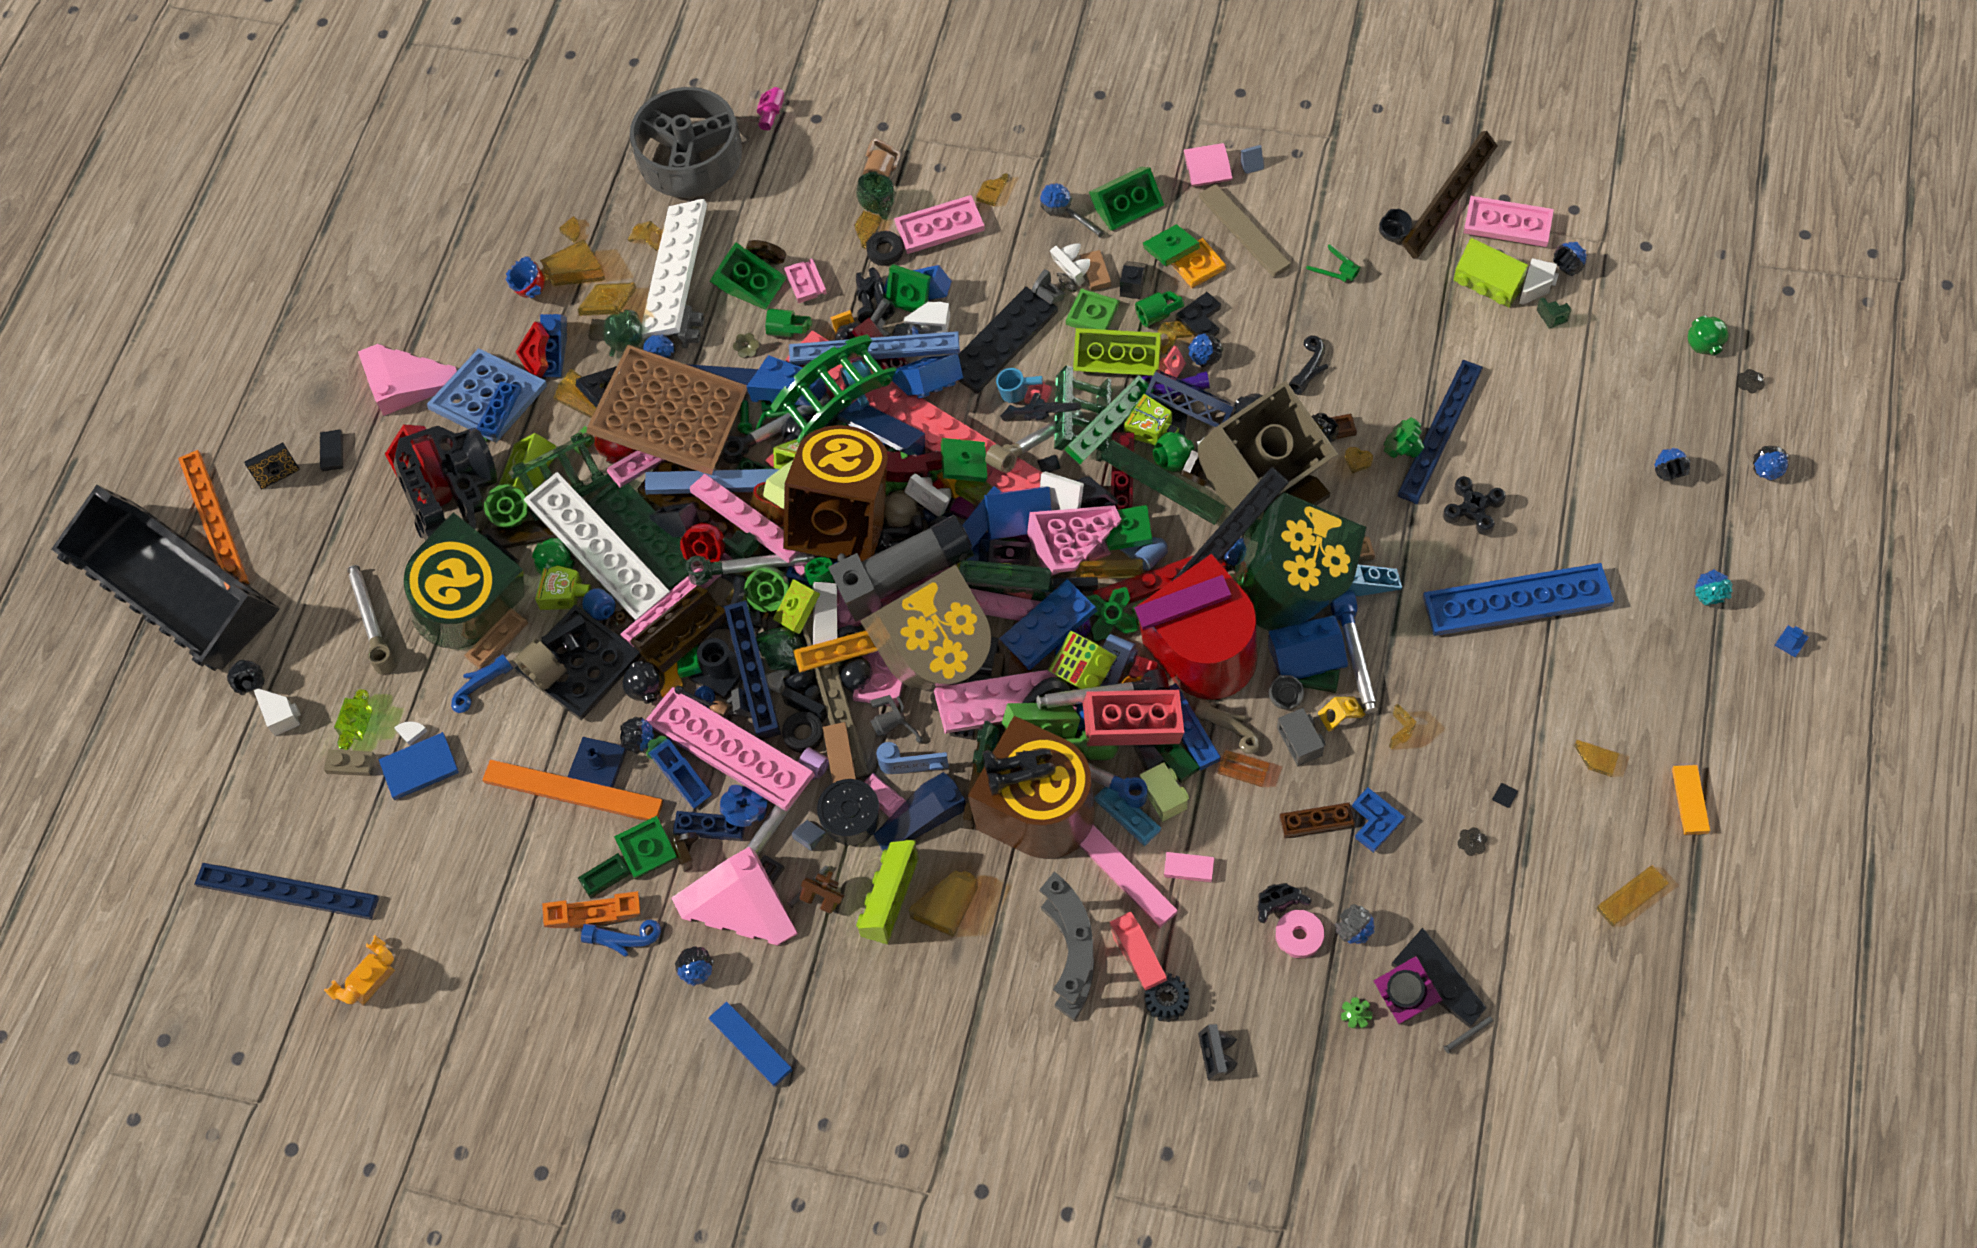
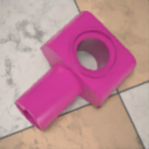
(769, 107)

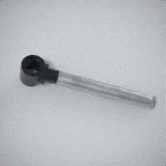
(761, 434)
(1152, 680)

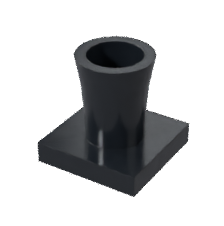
(718, 666)

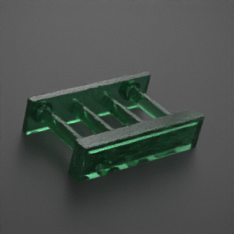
(1063, 420)
(578, 440)

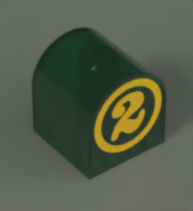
(459, 585)

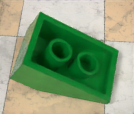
(747, 277)

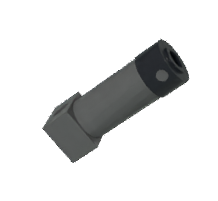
(899, 566)

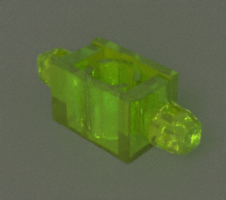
(354, 729)

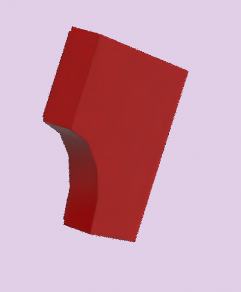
(532, 350)

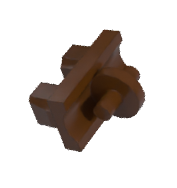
(831, 897)

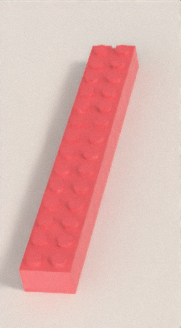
(935, 425)

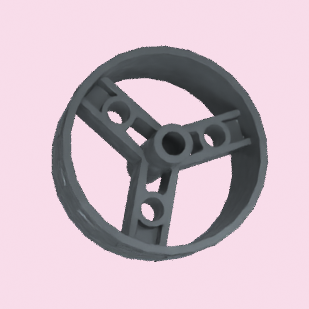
(669, 123)

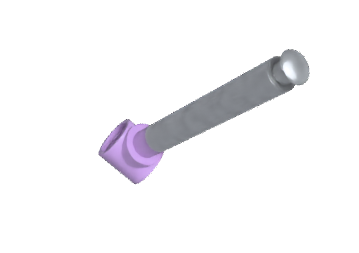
(812, 760)

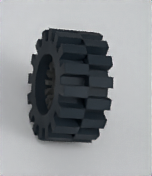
(1165, 1009)

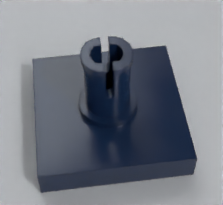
(597, 762)

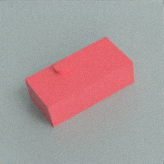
(1133, 717)

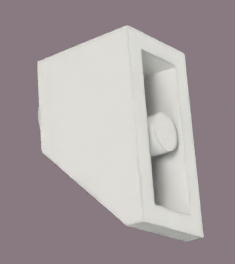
(1538, 280)
(930, 318)
(277, 711)

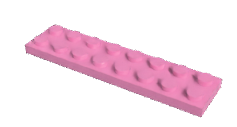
(730, 749)

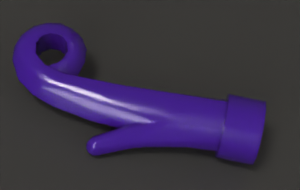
(1200, 380)

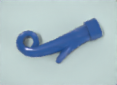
(478, 679)
(615, 940)

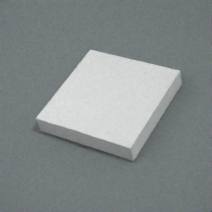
(1063, 491)

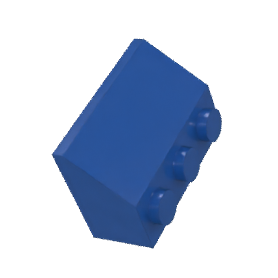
(928, 375)
(1308, 648)

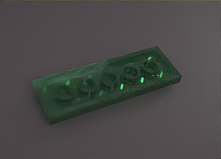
(630, 520)

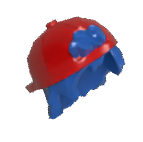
(526, 278)

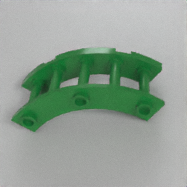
(819, 368)

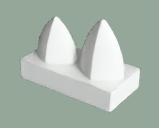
(1064, 258)
(927, 495)

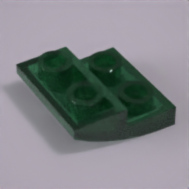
(988, 739)

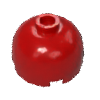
(612, 451)
(703, 541)

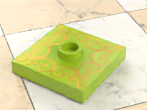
(796, 606)

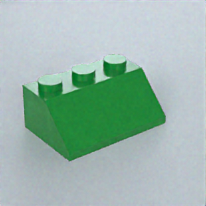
(1127, 197)

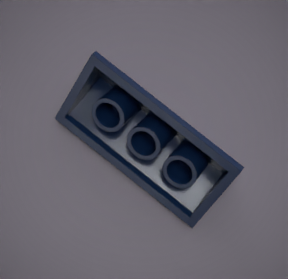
(885, 428)

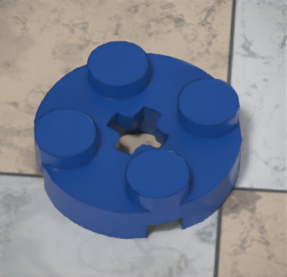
(742, 817)

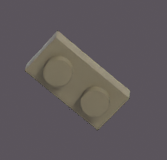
(349, 762)

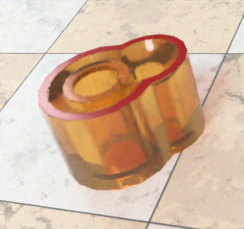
(766, 507)

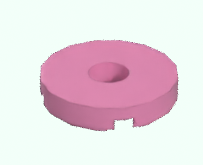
(1299, 920)

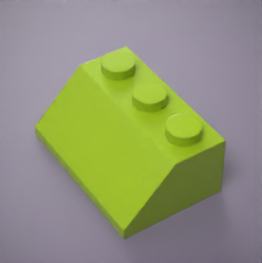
(1490, 272)
(525, 451)

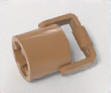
(881, 160)

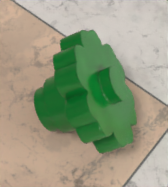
(1404, 439)

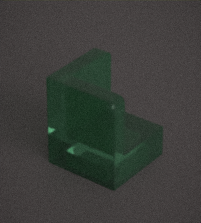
(1553, 313)
(742, 544)

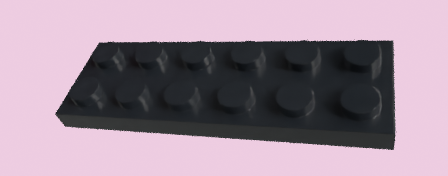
(1004, 338)

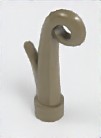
(1230, 722)

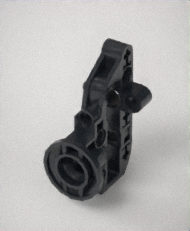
(465, 462)

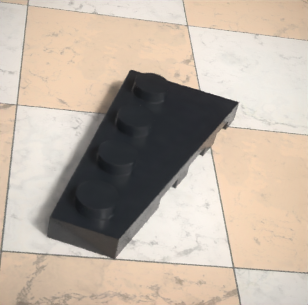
(1453, 989)

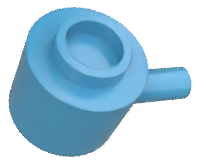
(865, 371)
(1013, 384)

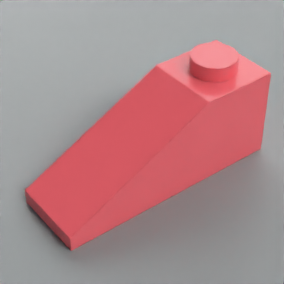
(1137, 950)

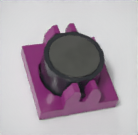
(1407, 989)

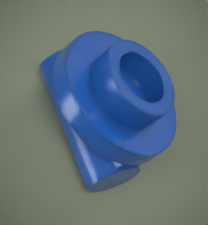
(706, 694)

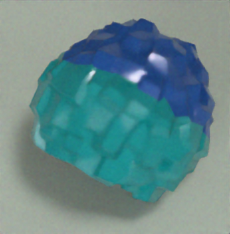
(1713, 588)

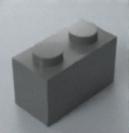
(1300, 736)

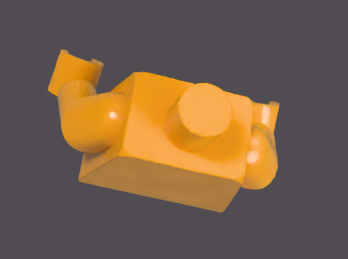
(366, 977)

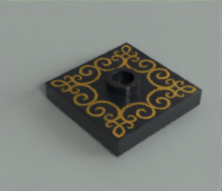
(272, 465)

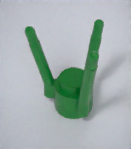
(1348, 269)

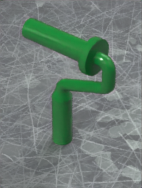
(746, 427)

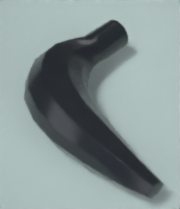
(738, 582)
(1048, 686)

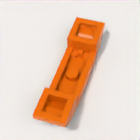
(595, 912)

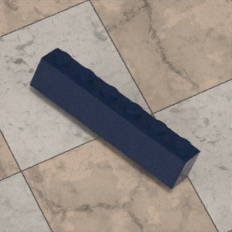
(752, 670)

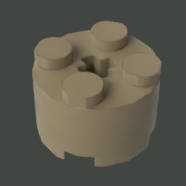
(540, 665)

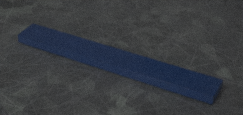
(1440, 431)
(287, 891)

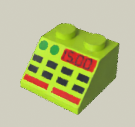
(1082, 662)

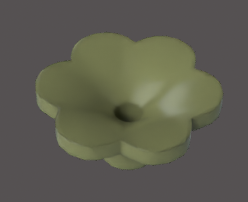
(743, 348)

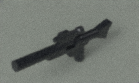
(1038, 409)

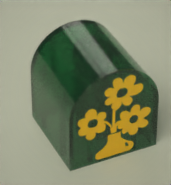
(1297, 561)

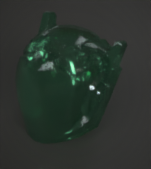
(875, 193)
(622, 330)
(777, 647)

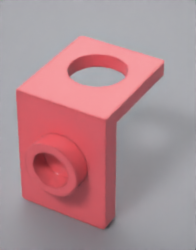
(1172, 366)

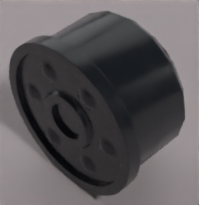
(849, 811)

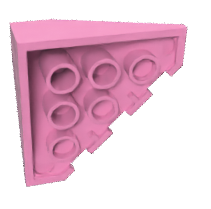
(400, 378)
(1070, 535)
(738, 898)

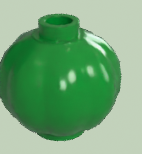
(1708, 335)
(1172, 451)
(552, 554)

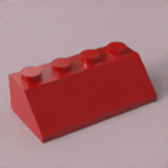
(429, 465)

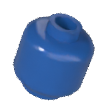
(598, 604)

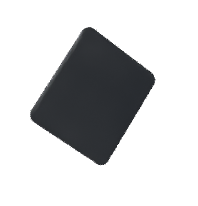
(1049, 464)
(1505, 795)

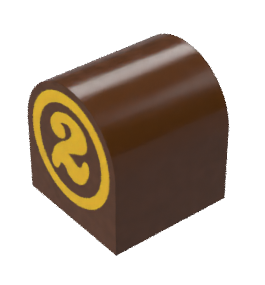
(836, 493)
(1039, 816)

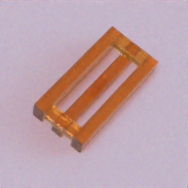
(1241, 776)

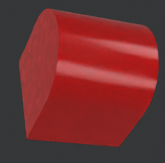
(1209, 649)

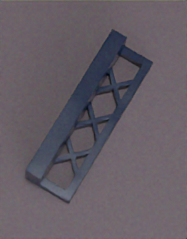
(1192, 391)

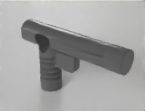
(876, 317)

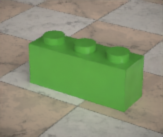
(1058, 720)

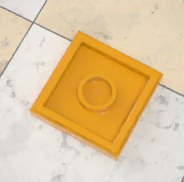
(1199, 265)

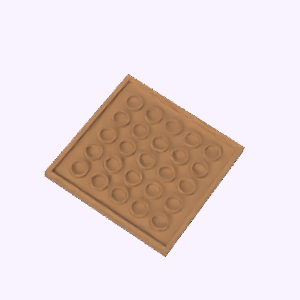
(668, 410)

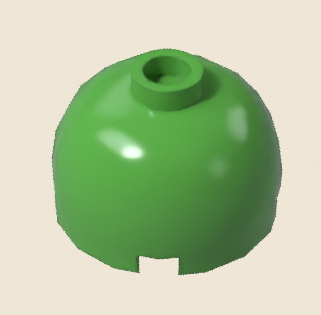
(506, 506)
(766, 588)

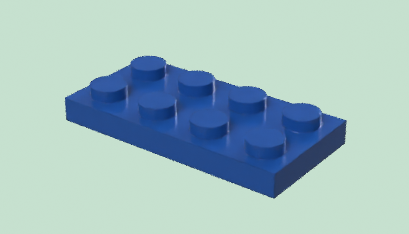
(1048, 624)

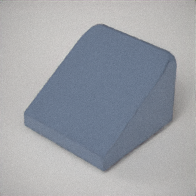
(1252, 159)
(808, 835)

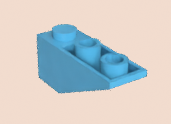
(1375, 580)

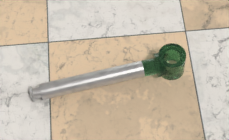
(737, 565)

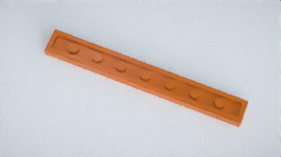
(212, 515)
(572, 791)

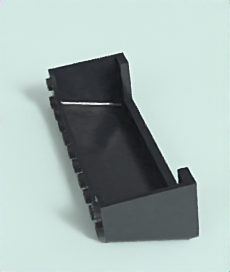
(164, 578)

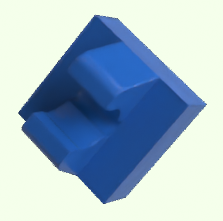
(1792, 640)

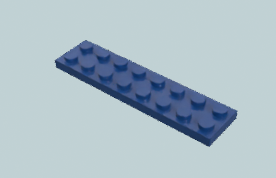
(1517, 599)

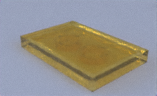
(607, 299)

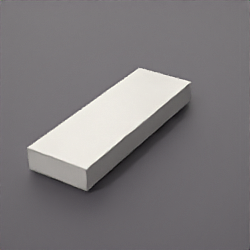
(825, 613)

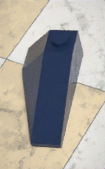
(924, 810)

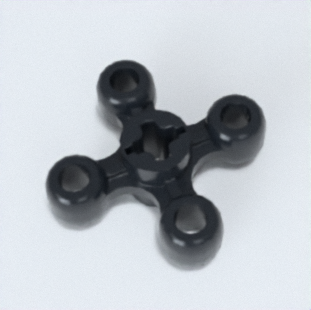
(1474, 505)

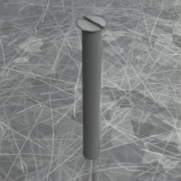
(1084, 222)
(823, 871)
(1468, 1034)

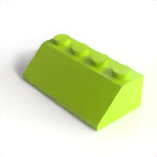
(1116, 351)
(888, 891)

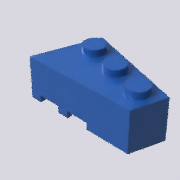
(773, 377)

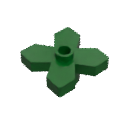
(1121, 620)

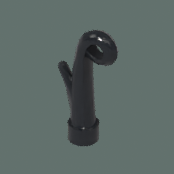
(1312, 368)

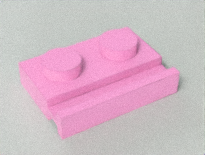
(805, 281)

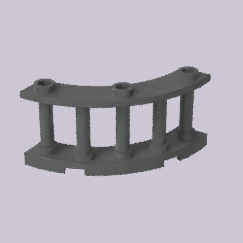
(1072, 920)

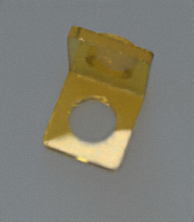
(643, 231)
(1173, 331)
(1406, 732)

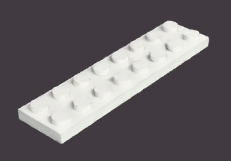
(673, 269)
(596, 546)

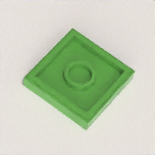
(1092, 311)

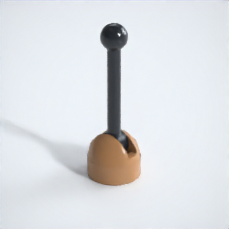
(717, 706)

